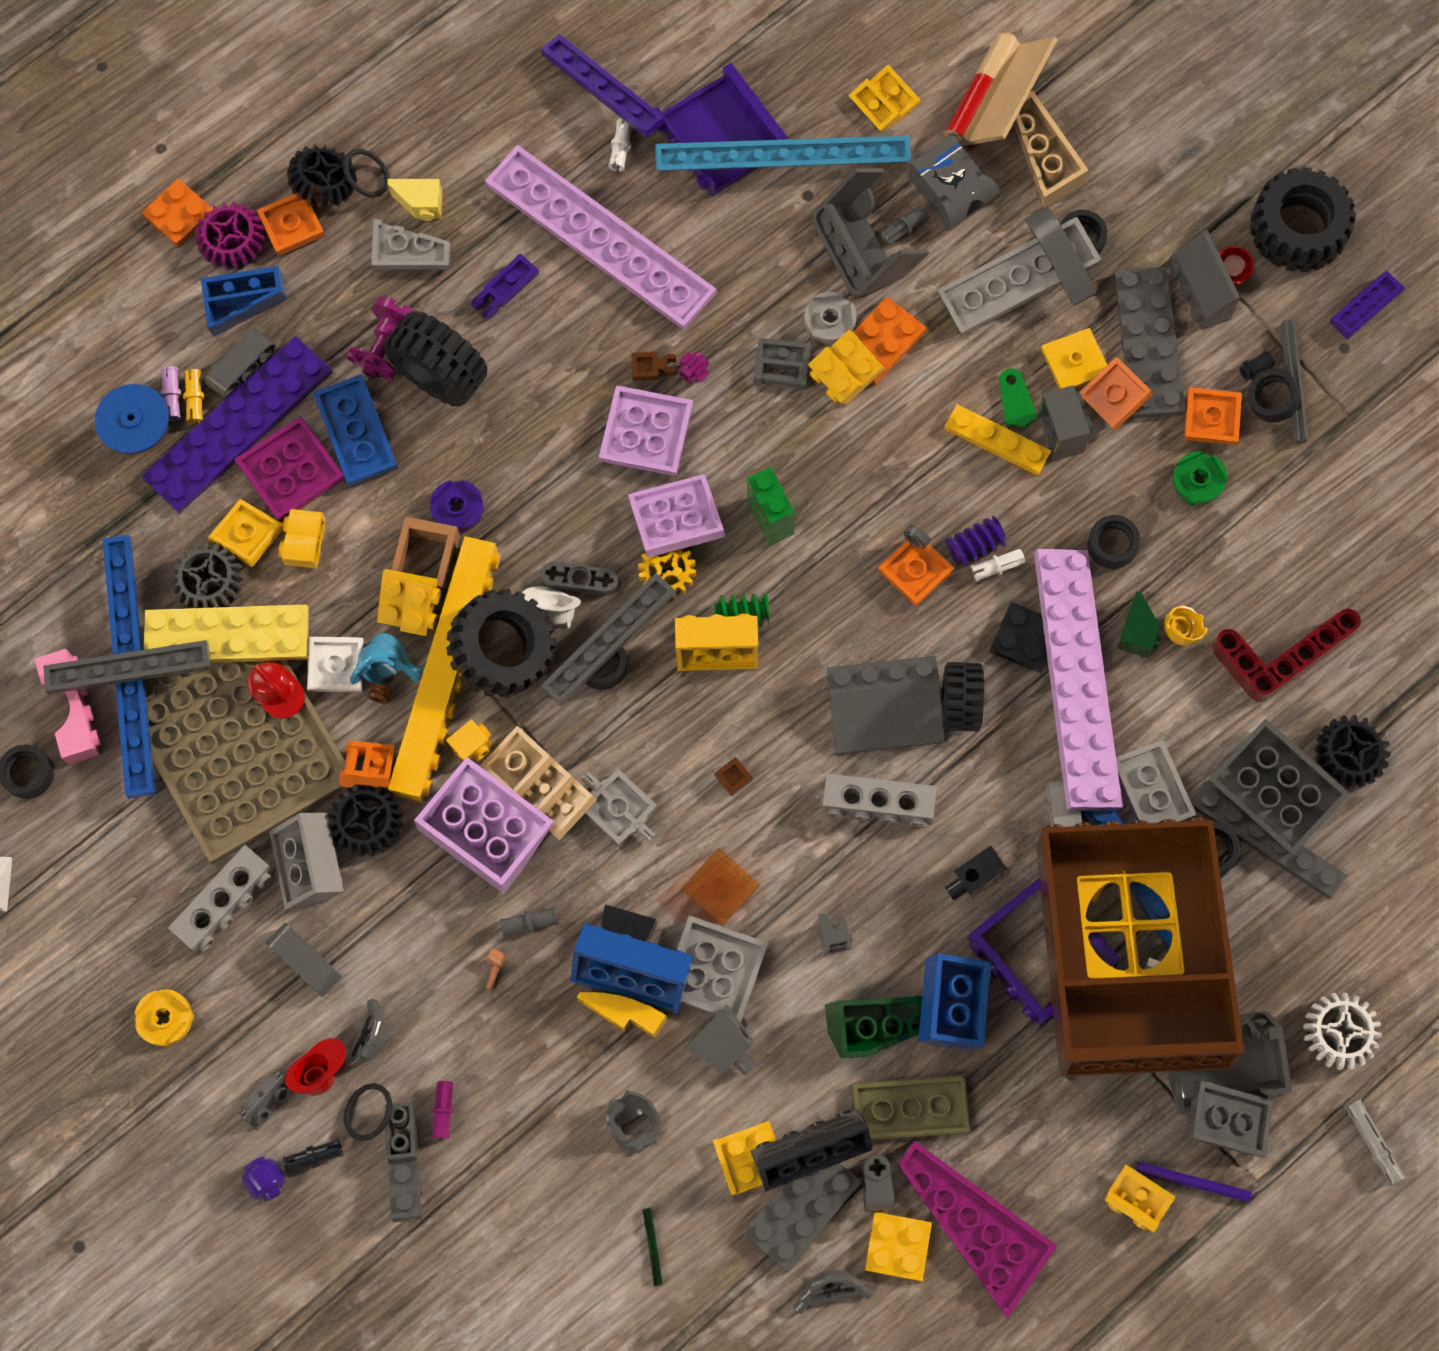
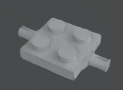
(619, 807)

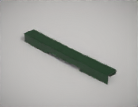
(652, 1244)

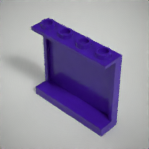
(720, 113)

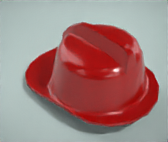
(275, 689)
(316, 1069)

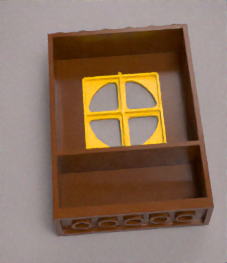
(1137, 1018)

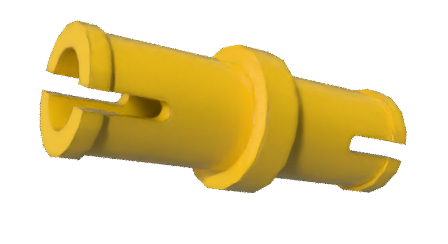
(193, 396)

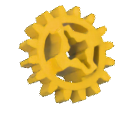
(675, 576)

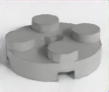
(839, 307)

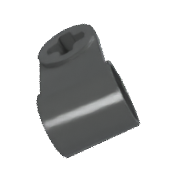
(877, 1190)

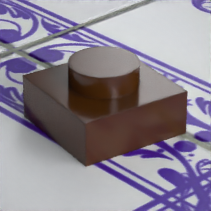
(733, 776)

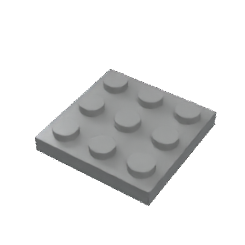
(721, 966)

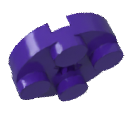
(456, 492)

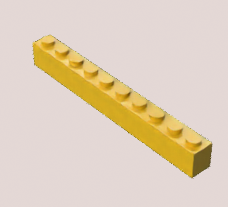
(439, 682)

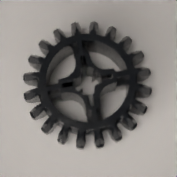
(319, 176)
(1349, 730)
(356, 823)

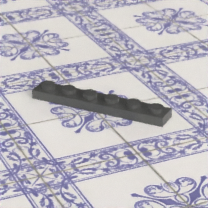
(608, 639)
(127, 667)
(1303, 864)

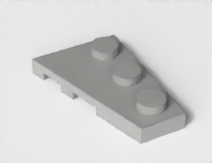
(403, 250)

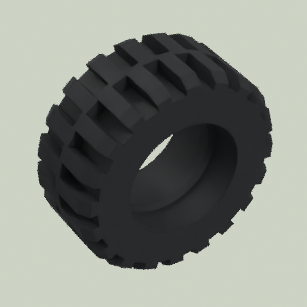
(1308, 190)
(435, 358)
(528, 623)

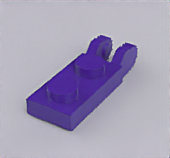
(505, 285)

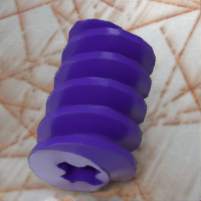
(976, 540)

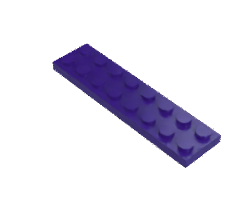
(237, 424)

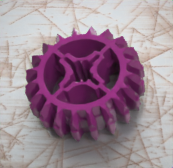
(227, 226)

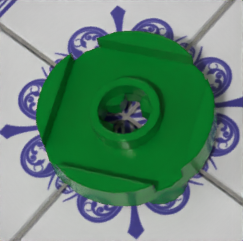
(1203, 464)

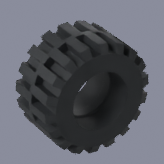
(963, 696)

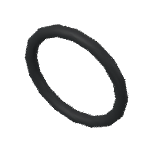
(353, 184)
(351, 1132)

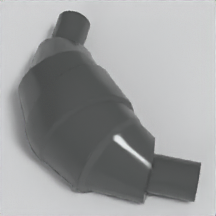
(369, 1039)
(829, 1287)

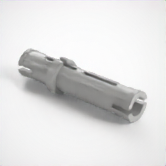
(1377, 1146)

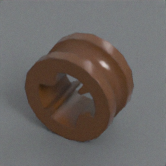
(379, 693)

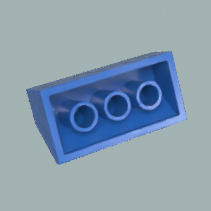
(630, 968)

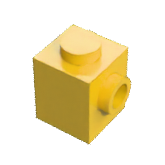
(470, 741)

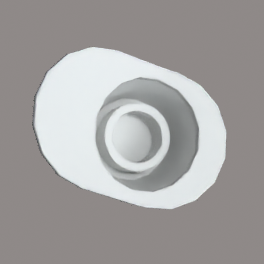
(557, 605)

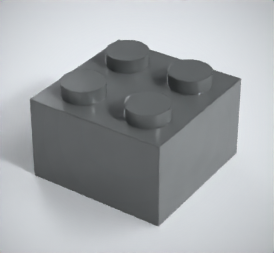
(1064, 422)

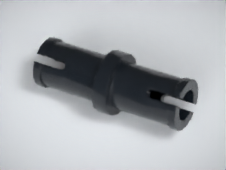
(312, 1156)

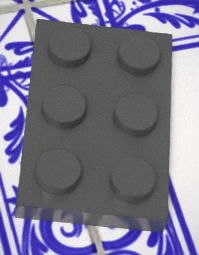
(1230, 1119)

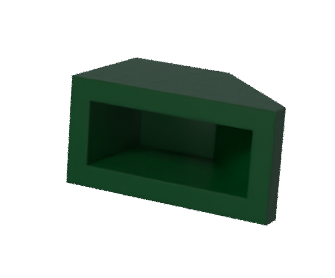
(1140, 629)

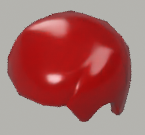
(1238, 263)

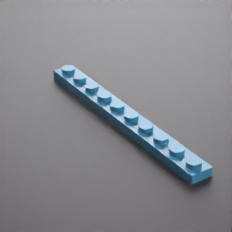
(782, 153)

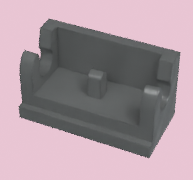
(833, 938)

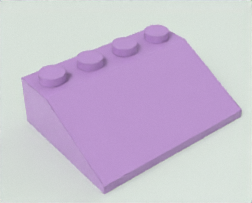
(484, 825)

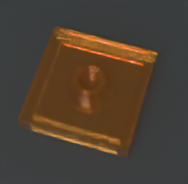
(720, 887)

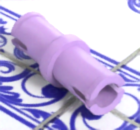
(171, 392)

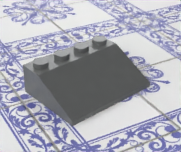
(885, 705)
(1279, 786)

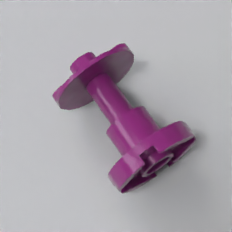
(372, 360)

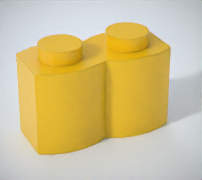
(302, 538)

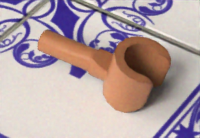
(497, 959)

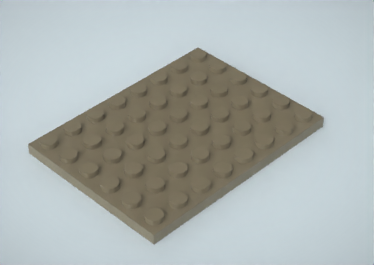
(231, 760)

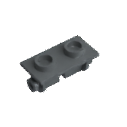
(258, 1110)

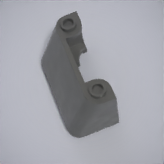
(1260, 1068)

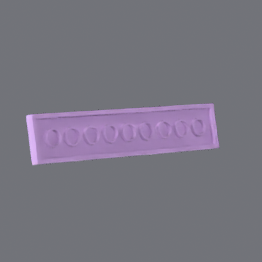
(601, 237)
(1077, 680)

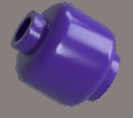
(263, 1179)

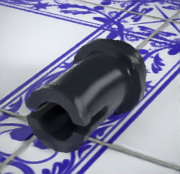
(1255, 366)

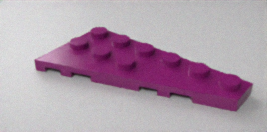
(989, 1237)

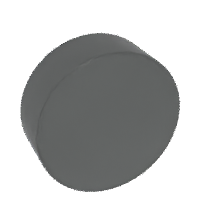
(916, 536)

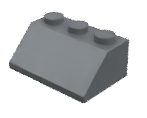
(306, 860)

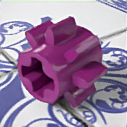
(693, 367)

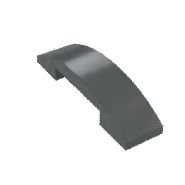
(1061, 255)

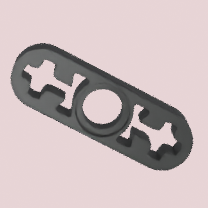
(600, 574)

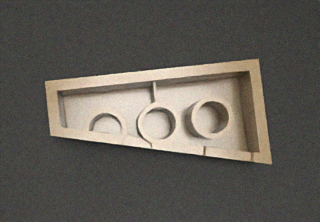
(1050, 156)

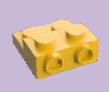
(845, 368)
(408, 602)

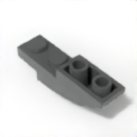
(404, 1163)

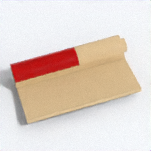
(999, 89)

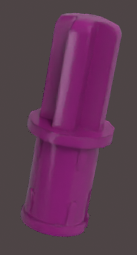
(442, 1109)

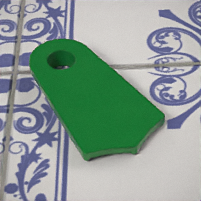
(1016, 400)

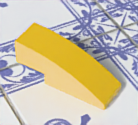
(624, 1011)

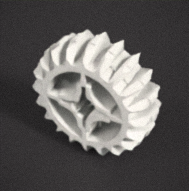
(1343, 1019)

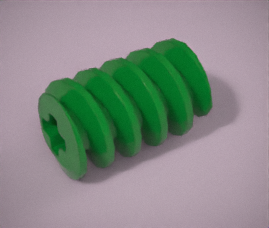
(753, 607)

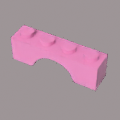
(76, 737)

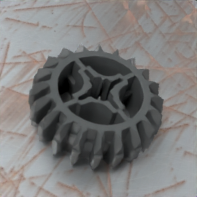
(210, 558)

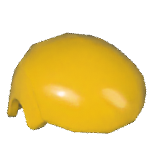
(1184, 626)

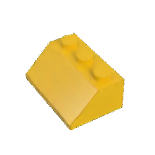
(716, 642)

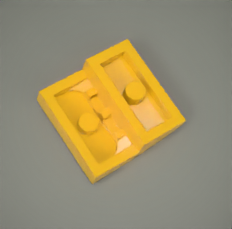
(885, 98)

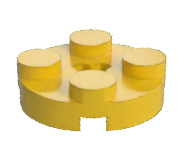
(147, 1018)

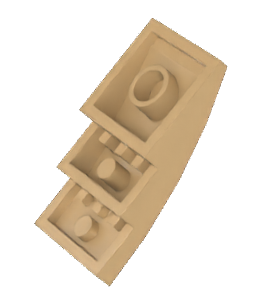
(539, 780)

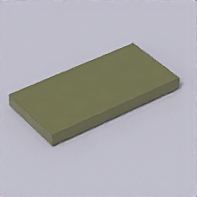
(913, 1107)

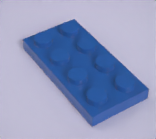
(355, 430)

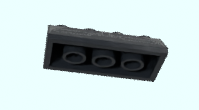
(812, 1149)

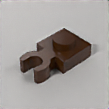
(648, 366)

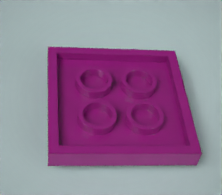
(290, 469)

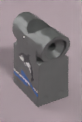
(951, 182)

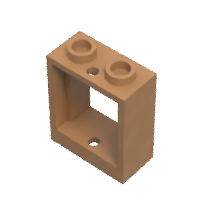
(430, 531)

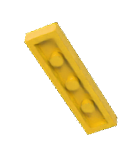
(997, 440)

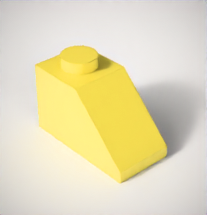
(418, 196)

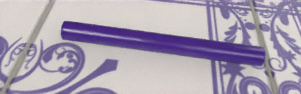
(1193, 1182)

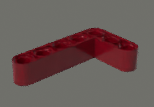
(1290, 659)

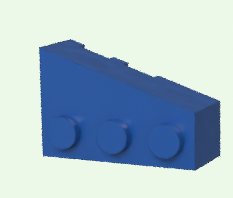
(240, 295)

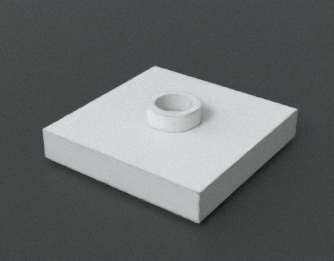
(332, 664)

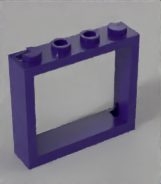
(998, 968)

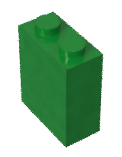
(770, 506)

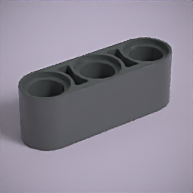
(240, 363)
(303, 959)

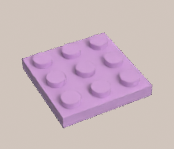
(646, 430)
(676, 515)

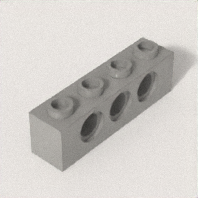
(892, 791)
(205, 904)

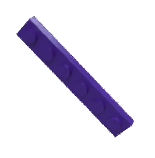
(602, 85)

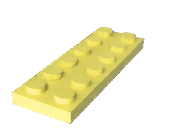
(234, 632)

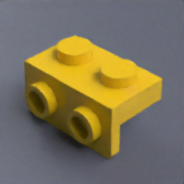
(1138, 1199)

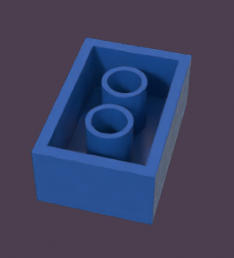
(954, 1002)

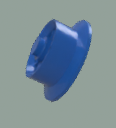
(131, 418)

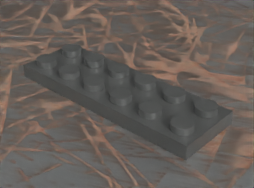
(1150, 338)

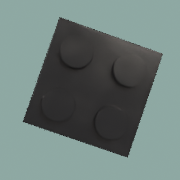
(1021, 638)

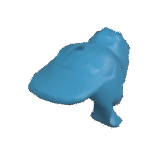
(383, 658)

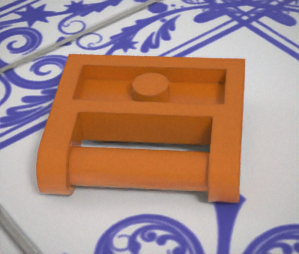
(376, 765)

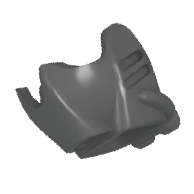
(625, 1111)

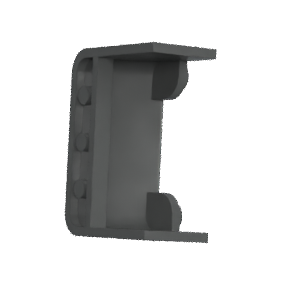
(852, 241)

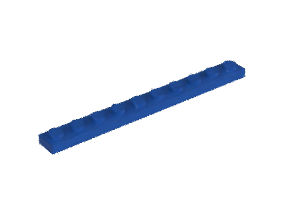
(130, 695)

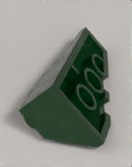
(872, 1025)

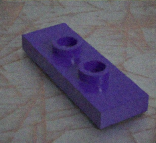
(1367, 305)

